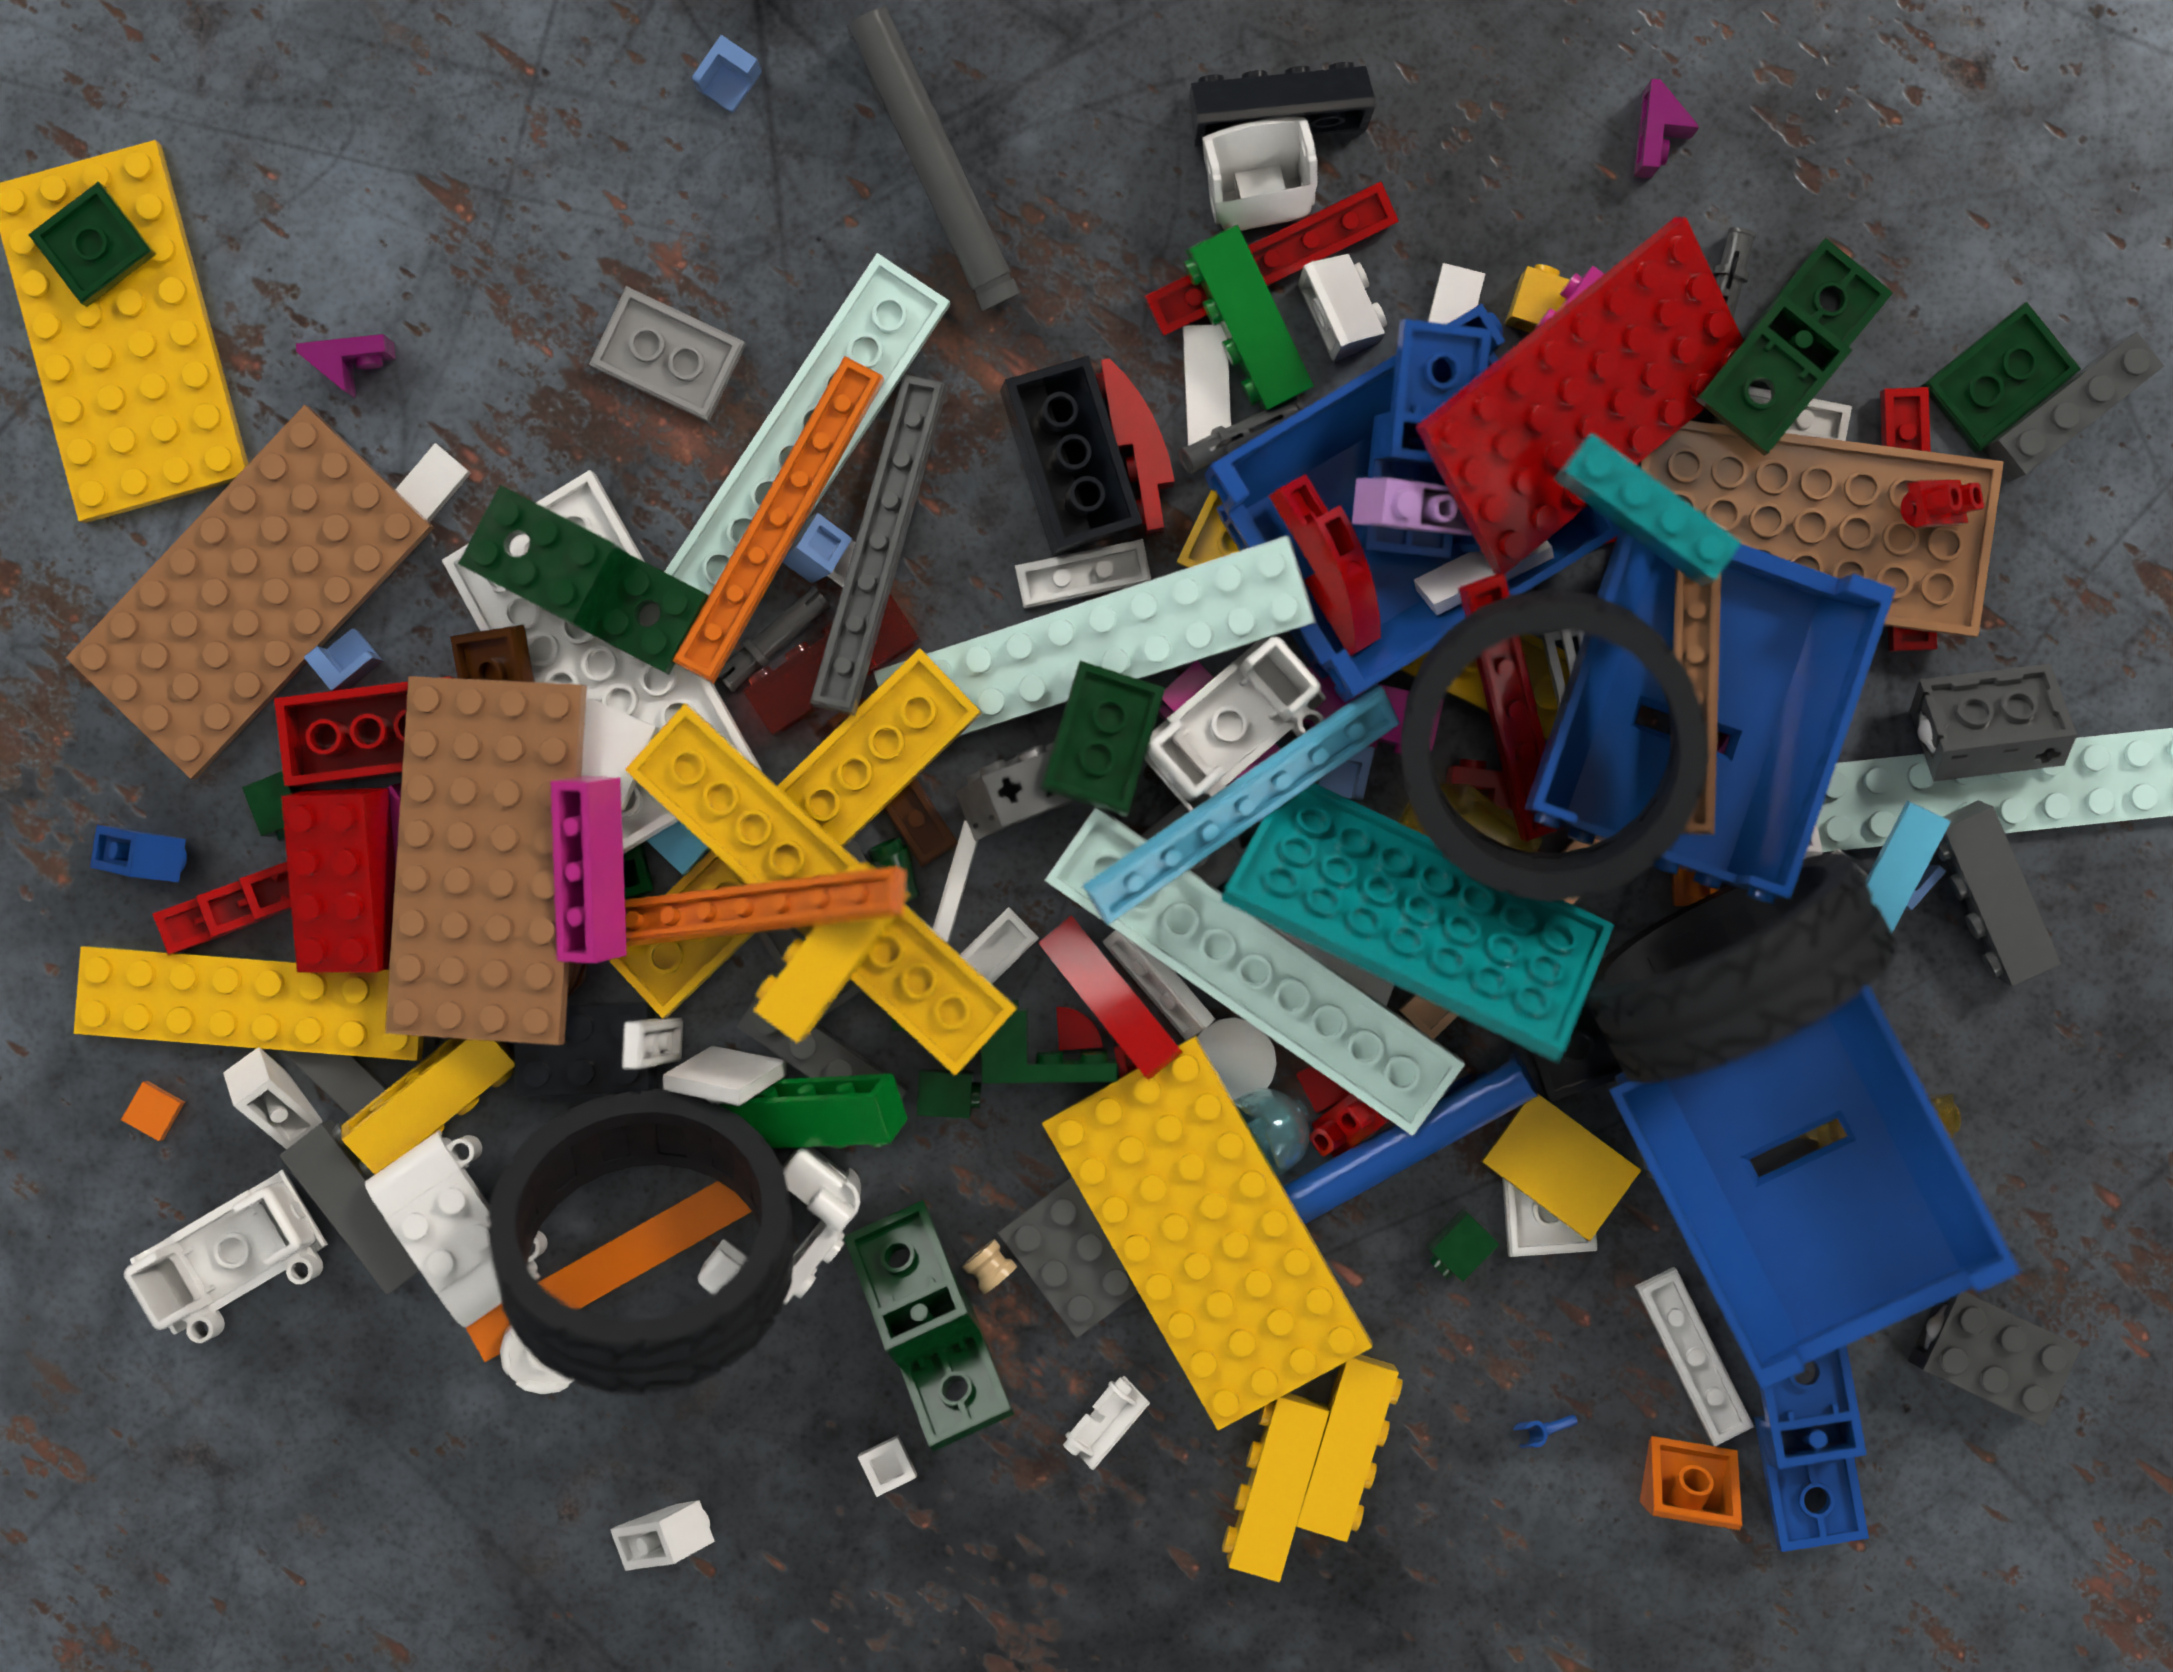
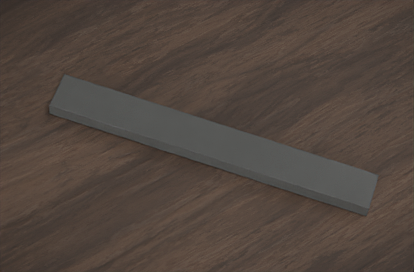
(879, 545)

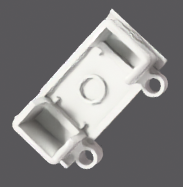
(1233, 721)
(829, 1195)
(444, 1223)
(225, 1257)

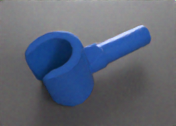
(1540, 1431)

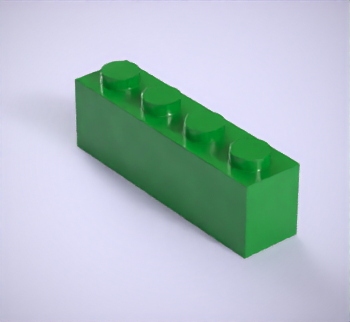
(1248, 318)
(826, 1111)

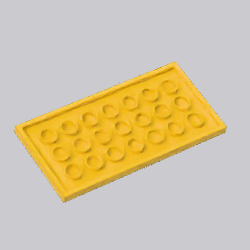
(138, 369)
(1207, 1235)

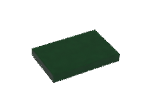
(2001, 377)
(1102, 738)

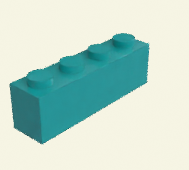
(1647, 510)

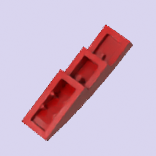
(225, 909)
(1110, 998)

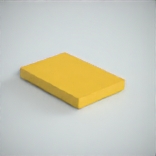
(1561, 1166)

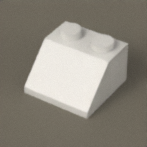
(1341, 305)

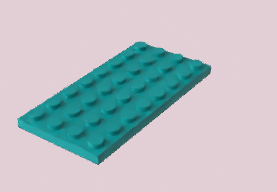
(1418, 919)

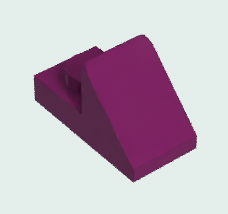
(1660, 117)
(337, 356)

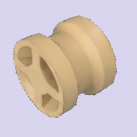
(989, 1266)

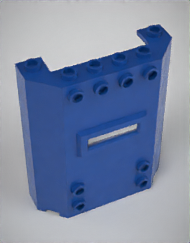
(1333, 449)
(1786, 695)
(1838, 1234)

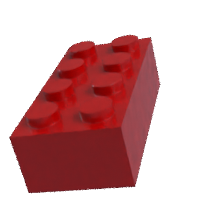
(342, 734)
(340, 878)

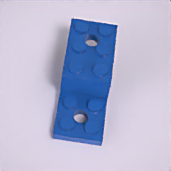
(1395, 442)
(1811, 1443)

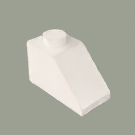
(270, 1098)
(663, 1536)

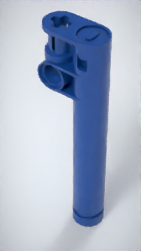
(1460, 1111)

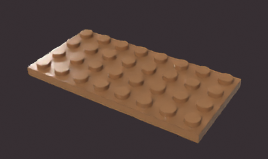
(1841, 514)
(250, 592)
(478, 860)

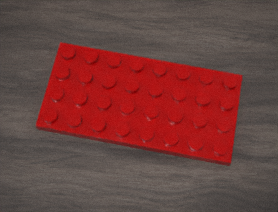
(1607, 364)

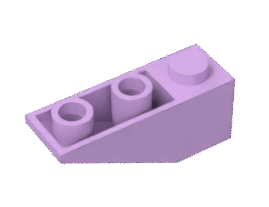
(1407, 506)

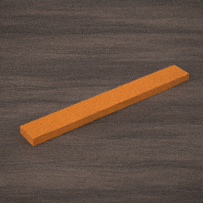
(778, 520)
(766, 906)
(625, 1257)

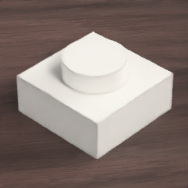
(887, 1465)

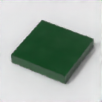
(92, 244)

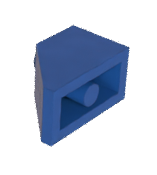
(138, 853)

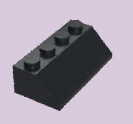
(1328, 99)
(1070, 455)

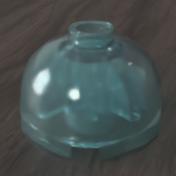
(1277, 1125)

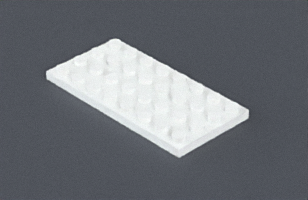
(573, 656)

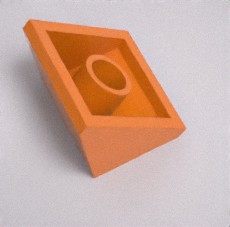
(1692, 1483)

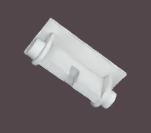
(1108, 1423)

